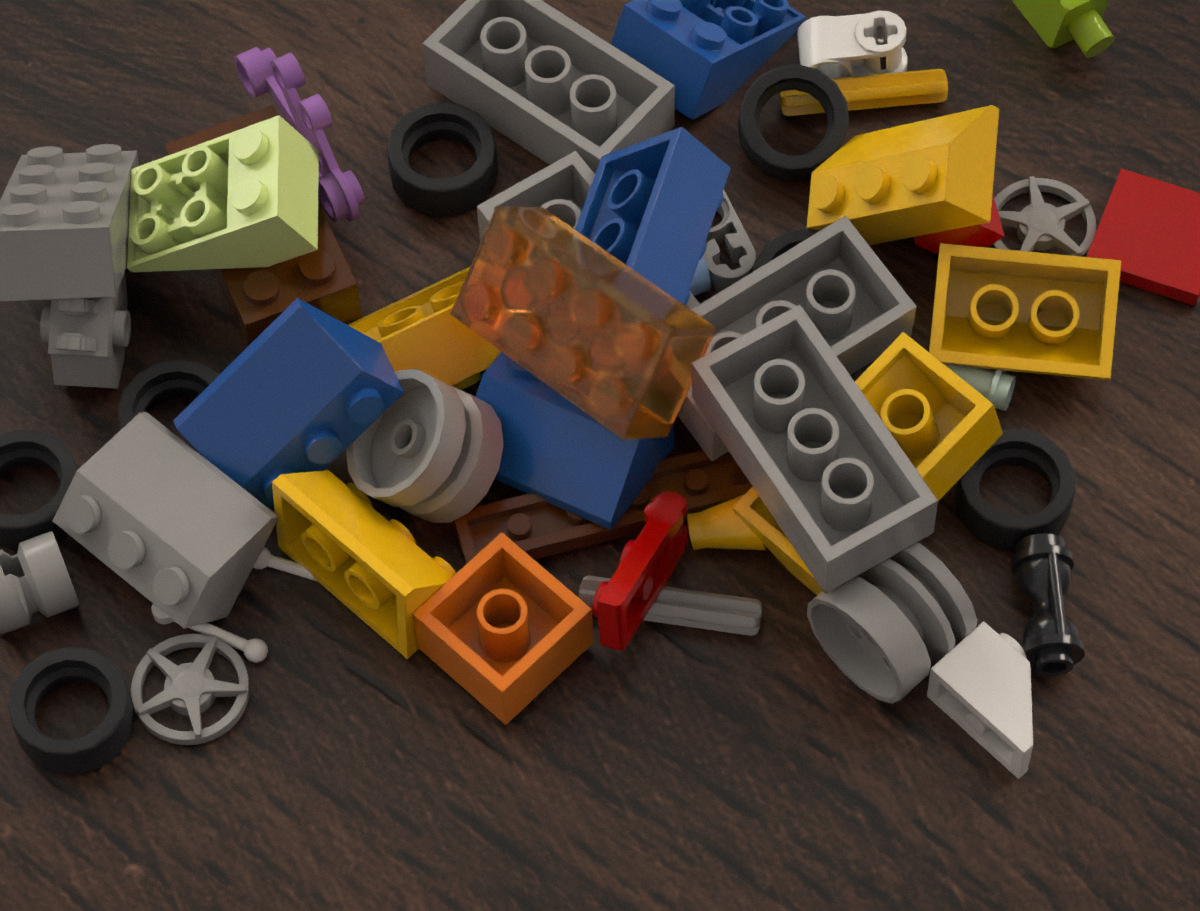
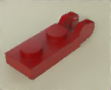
(642, 571)

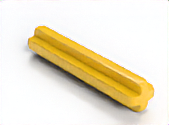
(874, 92)

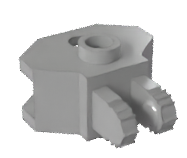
(87, 339)

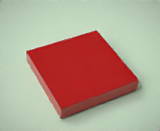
(1154, 235)

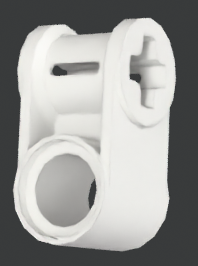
(850, 44)

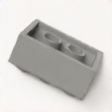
(166, 521)

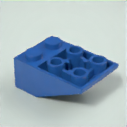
(704, 44)

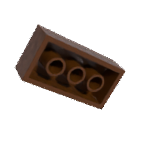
(264, 293)

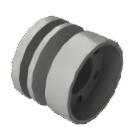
(893, 622)

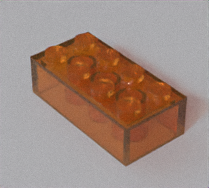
(582, 322)

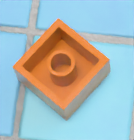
(503, 628)

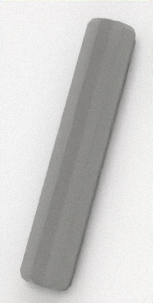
(693, 608)

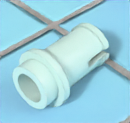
(992, 384)

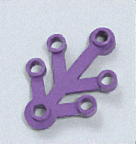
(281, 77)

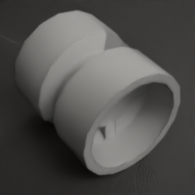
(34, 583)

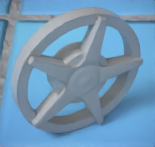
(1042, 224)
(190, 688)

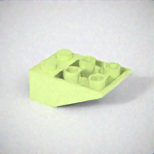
(226, 202)

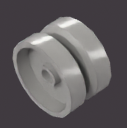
(429, 450)

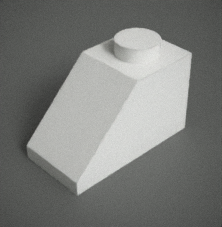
(988, 694)

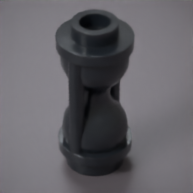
(1044, 577)

